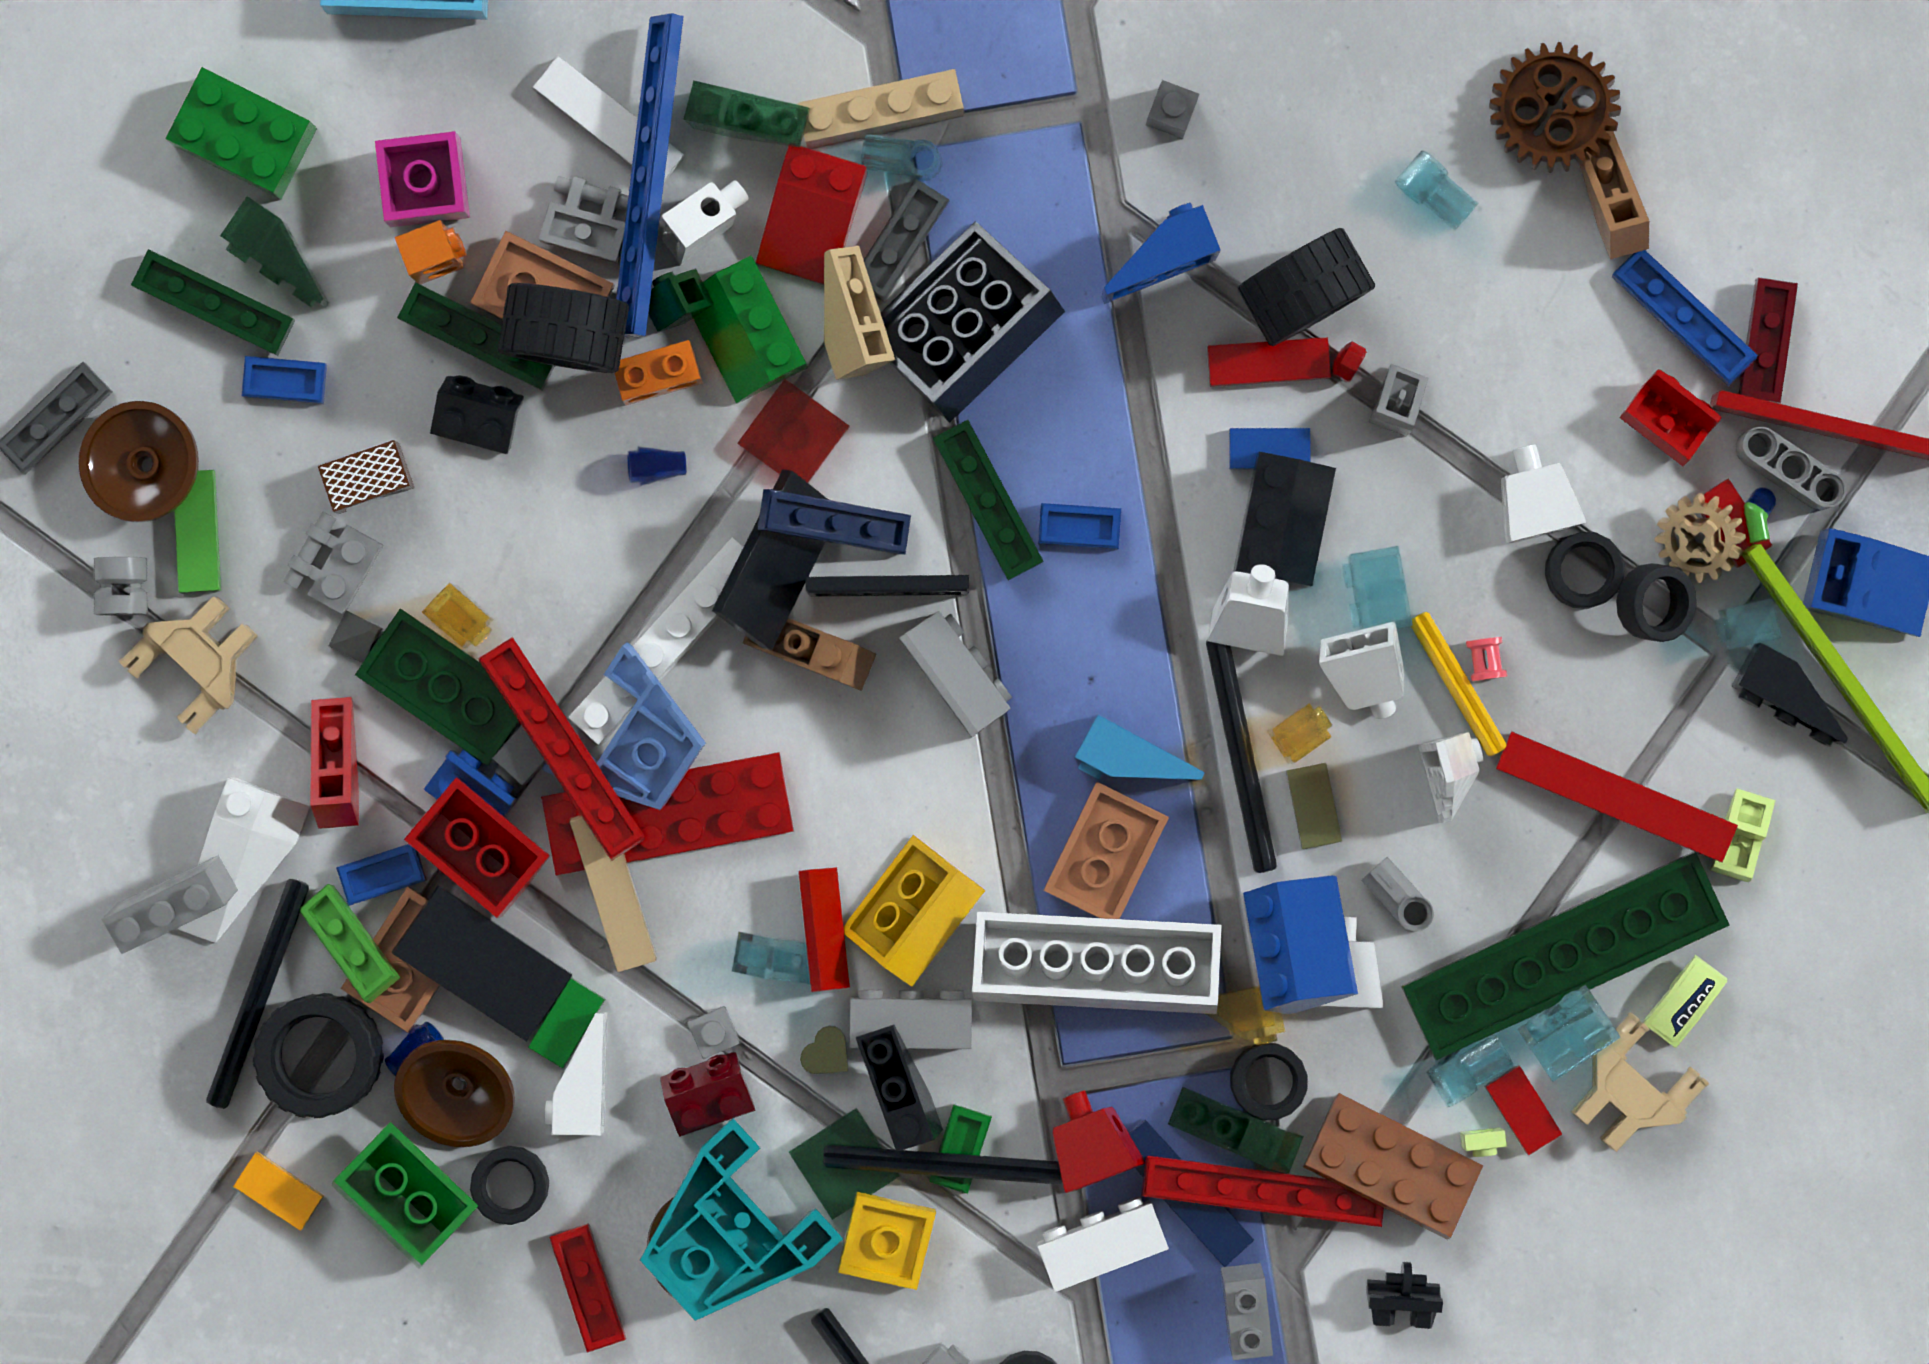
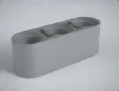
(1809, 474)

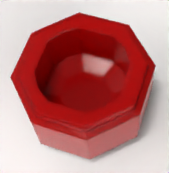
(1348, 361)

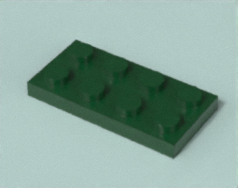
(439, 686)

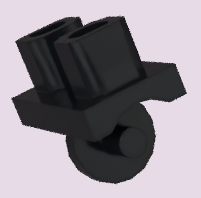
(1404, 1293)

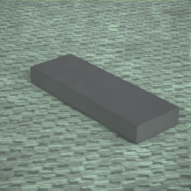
(903, 237)
(54, 418)

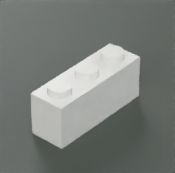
(1101, 1243)

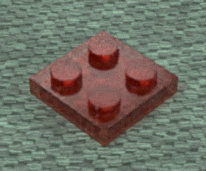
(793, 433)

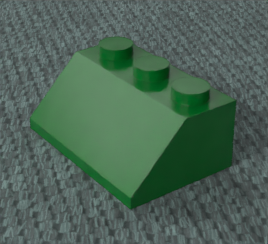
(747, 331)
(404, 1195)

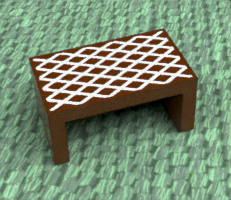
(365, 476)

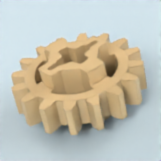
(1712, 549)

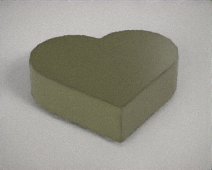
(827, 1052)

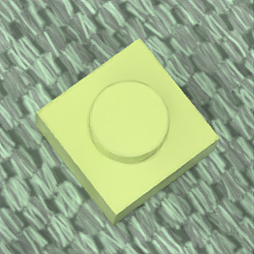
(1483, 1141)

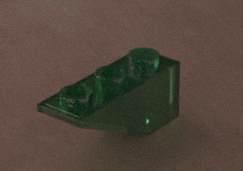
(745, 115)
(269, 241)
(1236, 1130)

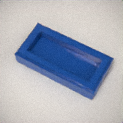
(284, 380)
(1286, 442)
(1079, 526)
(381, 874)

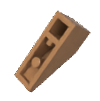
(1615, 201)

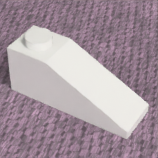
(580, 1094)

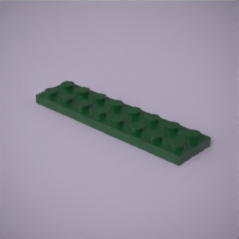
(1565, 953)

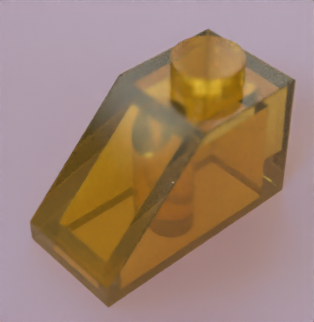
(459, 616)
(1300, 732)
(1245, 1016)

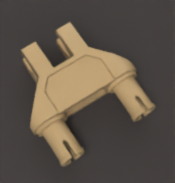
(199, 655)
(1631, 1093)

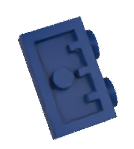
(466, 767)

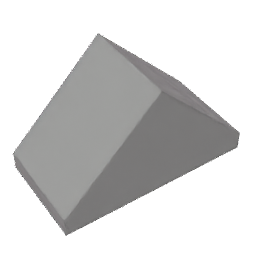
(1399, 400)

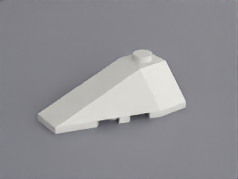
(1450, 771)
(252, 837)

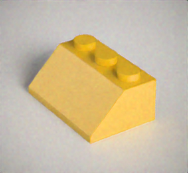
(912, 910)

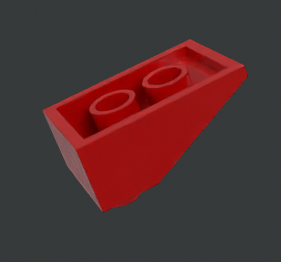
(810, 212)

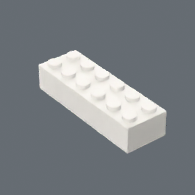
(1096, 962)

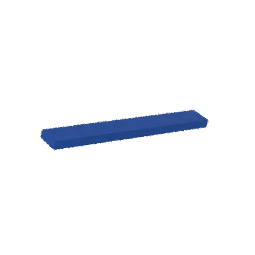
(649, 169)

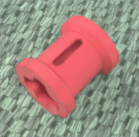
(1491, 646)

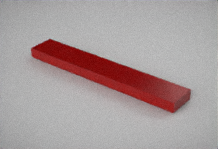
(1820, 424)
(561, 749)
(1617, 797)
(1256, 1191)

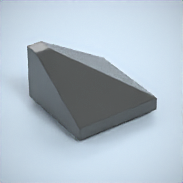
(355, 636)

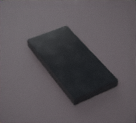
(769, 575)
(887, 585)
(482, 963)

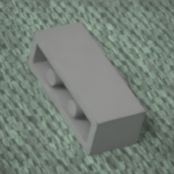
(169, 904)
(919, 1020)

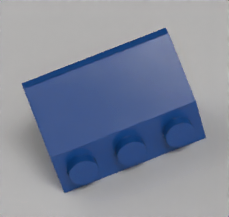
(1300, 944)

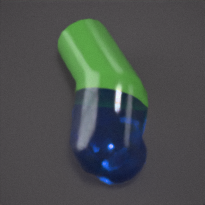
(1757, 511)

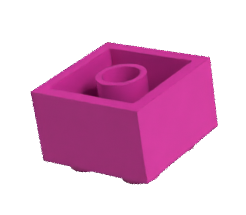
(422, 179)

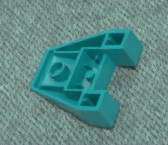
(718, 1242)

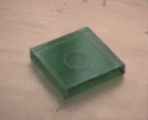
(836, 1186)

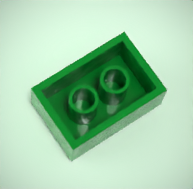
(241, 133)

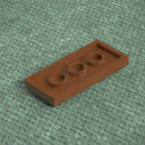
(1393, 1166)

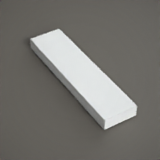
(595, 111)

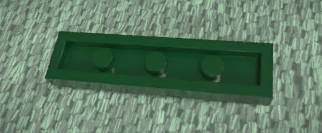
(213, 302)
(468, 333)
(988, 500)

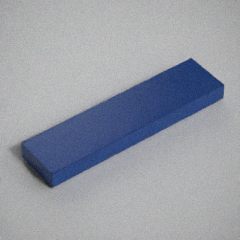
(1685, 316)

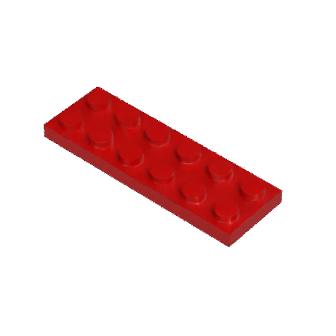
(706, 810)

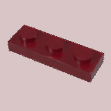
(1769, 338)

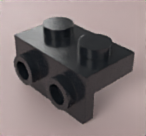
(476, 413)

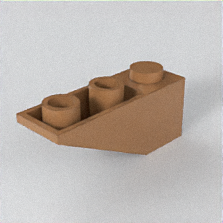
(821, 653)

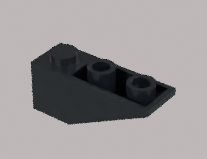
(1783, 686)
(899, 1089)

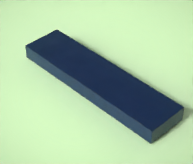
(834, 522)
(1210, 1223)

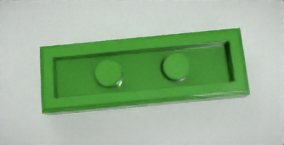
(198, 537)
(349, 943)

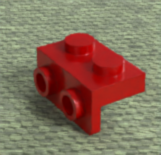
(1670, 416)

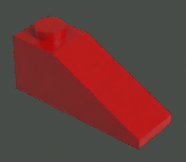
(334, 763)

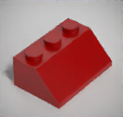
(477, 848)

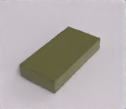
(1313, 806)

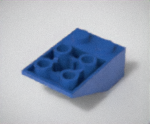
(1868, 582)

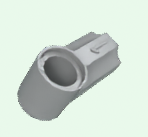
(1396, 892)

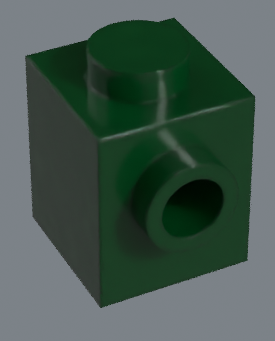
(677, 299)

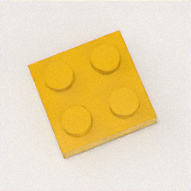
(886, 1240)

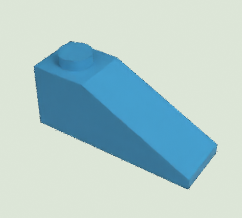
(1123, 754)

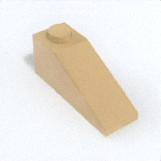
(852, 318)

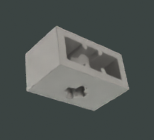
(1246, 1311)

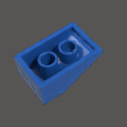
(1175, 247)

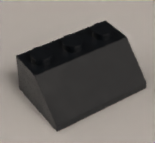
(1285, 517)

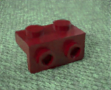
(706, 1093)

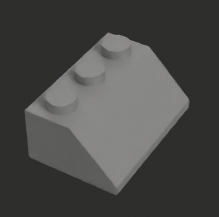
(957, 672)

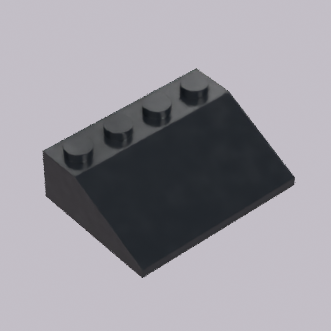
(966, 320)

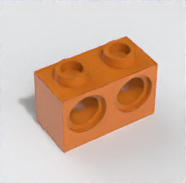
(431, 251)
(658, 372)

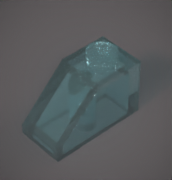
(771, 958)

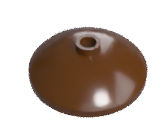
(114, 457)
(453, 1109)

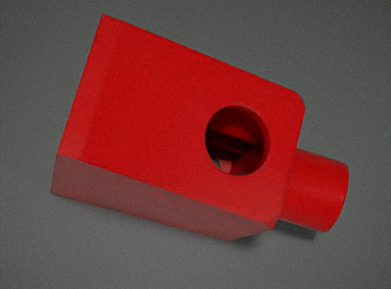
(1092, 1144)

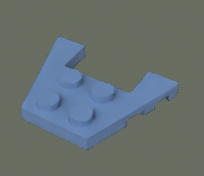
(654, 740)

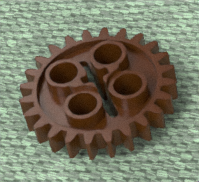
(1584, 124)

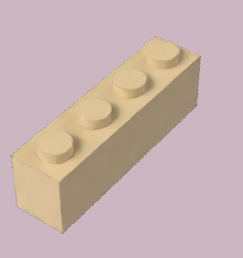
(882, 108)

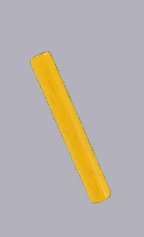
(1458, 684)

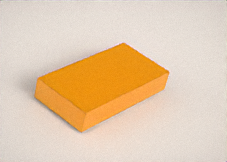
(278, 1191)

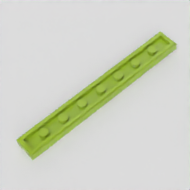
(1839, 672)

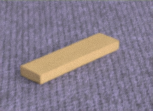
(615, 901)

